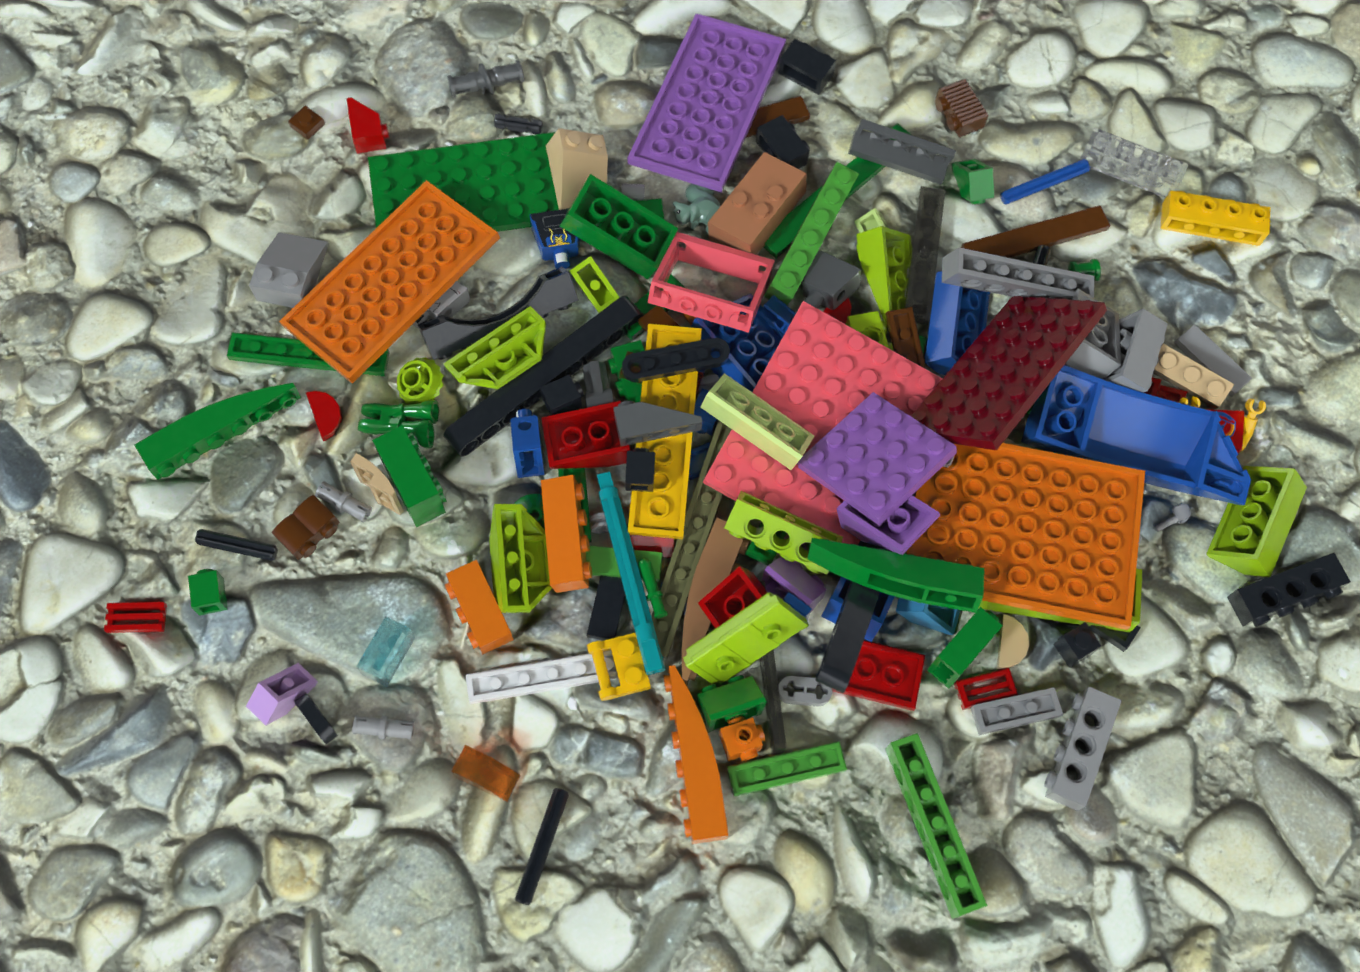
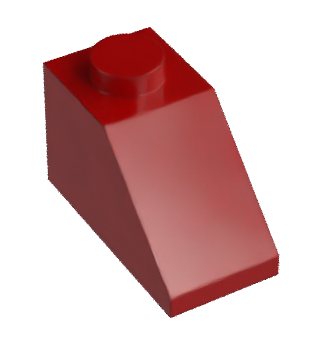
(366, 127)

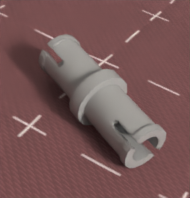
(343, 501)
(383, 727)

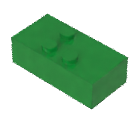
(619, 227)

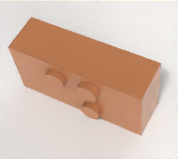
(757, 205)

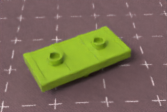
(744, 639)

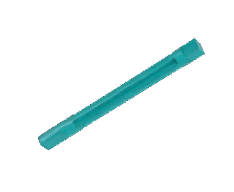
(630, 575)

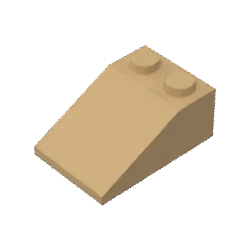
(571, 161)

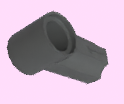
(596, 384)

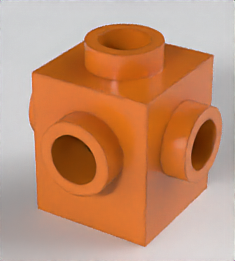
(737, 748)

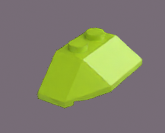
(502, 352)
(517, 559)

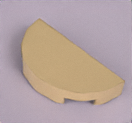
(1012, 643)

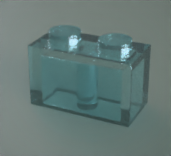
(386, 651)

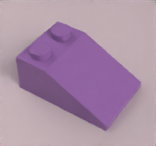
(896, 532)

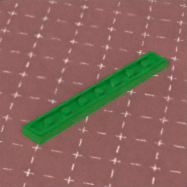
(787, 230)

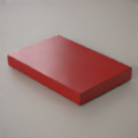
(886, 675)

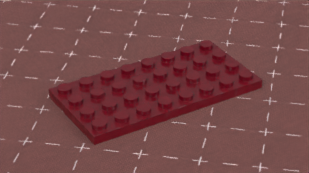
(1007, 369)

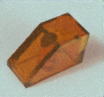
(485, 773)

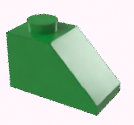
(974, 180)

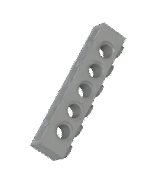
(1012, 276)

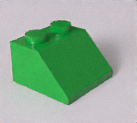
(730, 701)

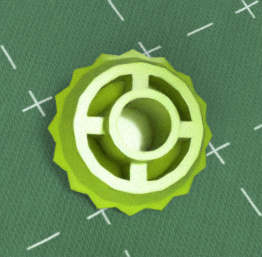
(419, 381)

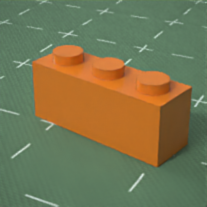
(478, 607)

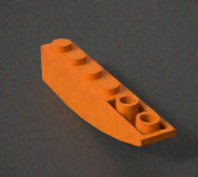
(696, 765)

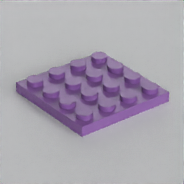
(876, 458)

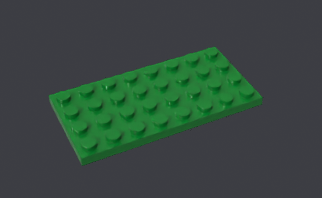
(491, 179)

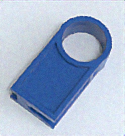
(777, 314)

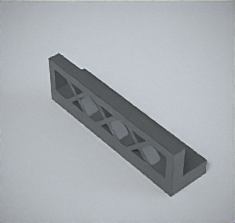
(899, 152)

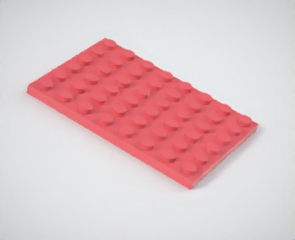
(816, 381)

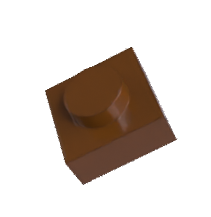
(306, 122)

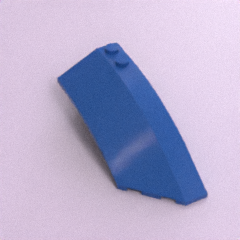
(1116, 425)

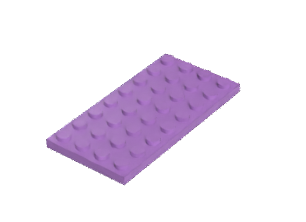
(707, 102)

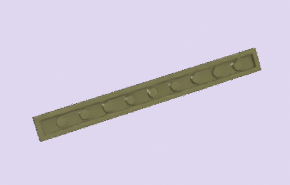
(689, 549)

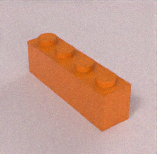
(565, 534)

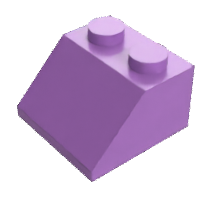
(790, 577)

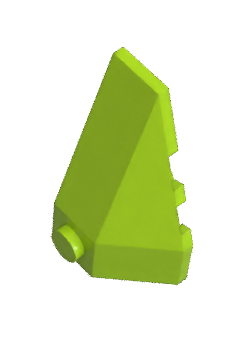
(885, 261)

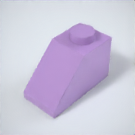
(277, 694)

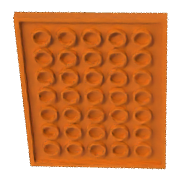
(1043, 525)

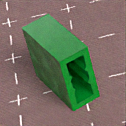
(965, 647)

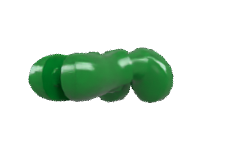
(396, 415)

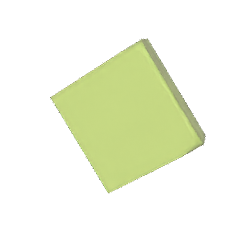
(870, 220)

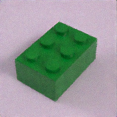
(411, 475)

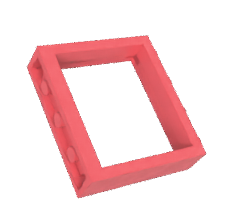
(719, 259)

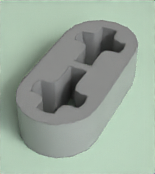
(803, 698)

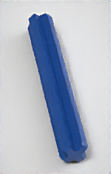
(1045, 181)

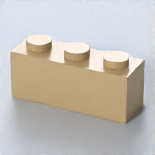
(1192, 377)

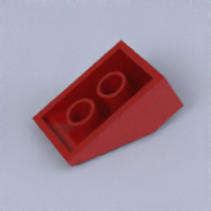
(584, 438)

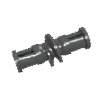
(485, 78)

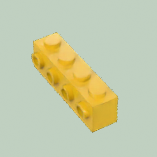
(1215, 218)

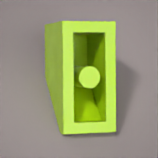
(594, 284)

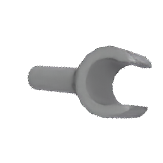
(1181, 516)

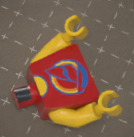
(1235, 423)

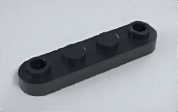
(675, 359)

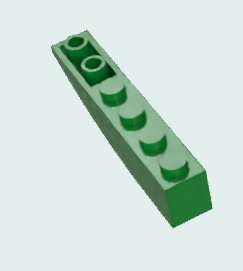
(210, 427)
(903, 575)

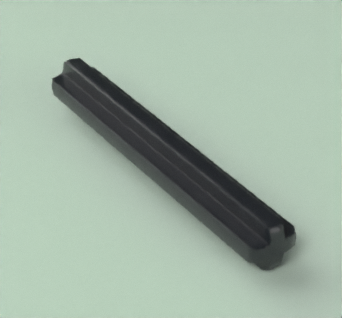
(541, 847)

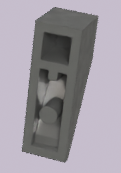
(649, 422)

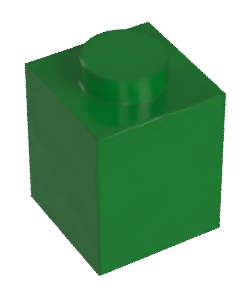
(207, 592)

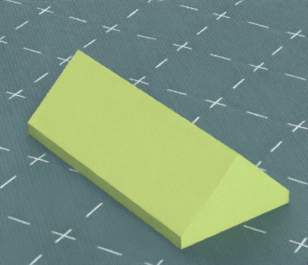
(757, 421)

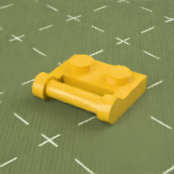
(627, 664)

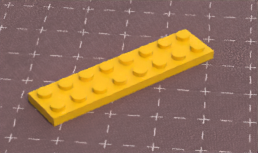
(664, 509)

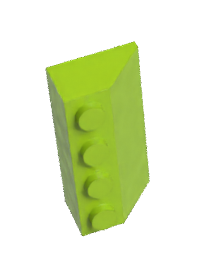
(1255, 533)

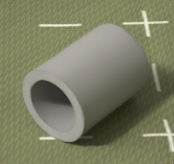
(633, 191)

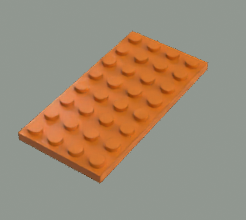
(389, 281)

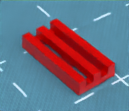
(111, 617)
(963, 695)

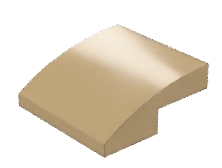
(378, 483)

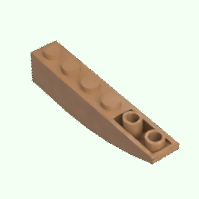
(714, 565)

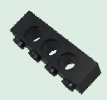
(1325, 571)

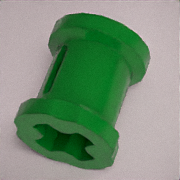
(1089, 268)

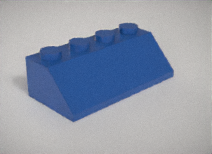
(955, 323)

